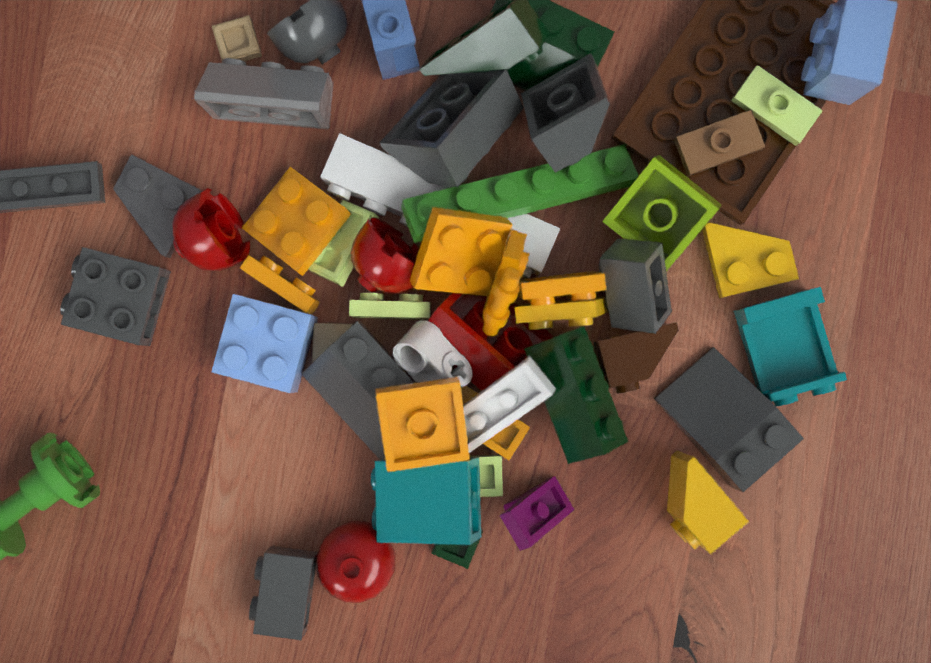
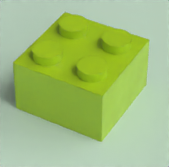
(662, 208)

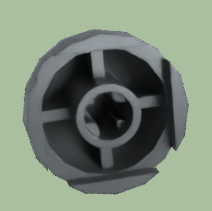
(311, 32)

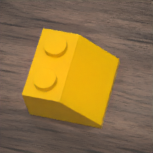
(699, 506)

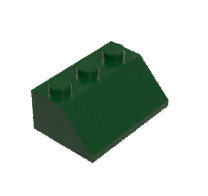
(568, 41)
(582, 401)

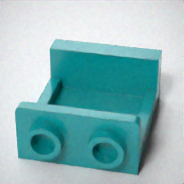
(788, 347)
(428, 503)

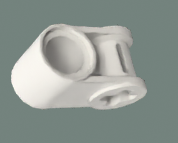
(430, 356)

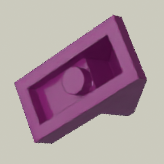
(536, 512)

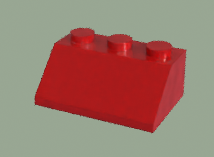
(489, 356)

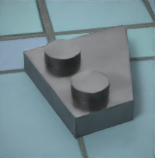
(153, 200)

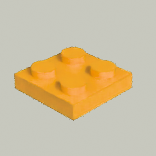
(296, 221)
(460, 252)
(576, 286)
(422, 424)

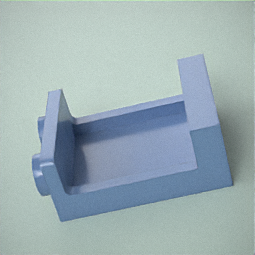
(392, 36)

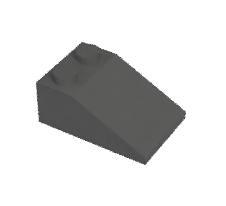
(728, 420)

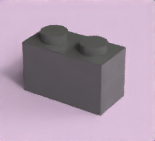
(636, 285)
(284, 592)

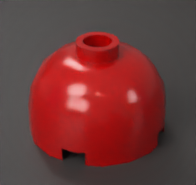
(208, 232)
(383, 258)
(354, 563)

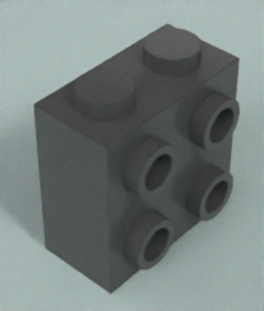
(114, 297)

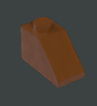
(633, 356)

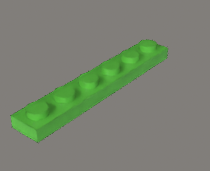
(527, 189)

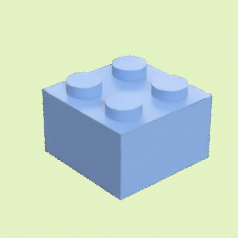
(849, 50)
(264, 344)

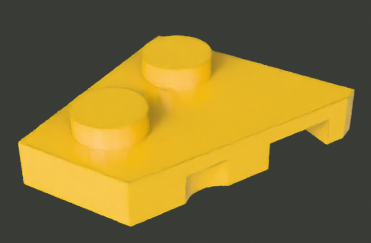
(747, 259)
(577, 312)

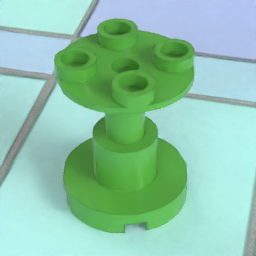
(58, 475)

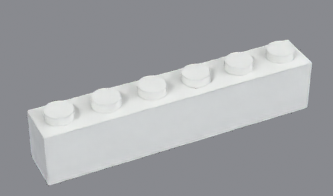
(385, 181)

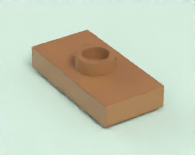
(719, 143)

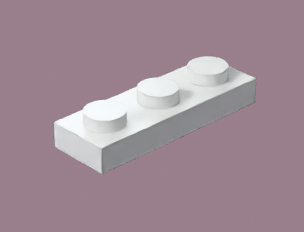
(505, 402)

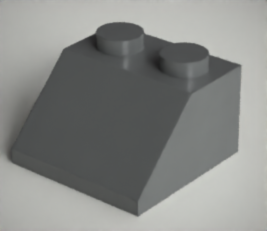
(567, 112)

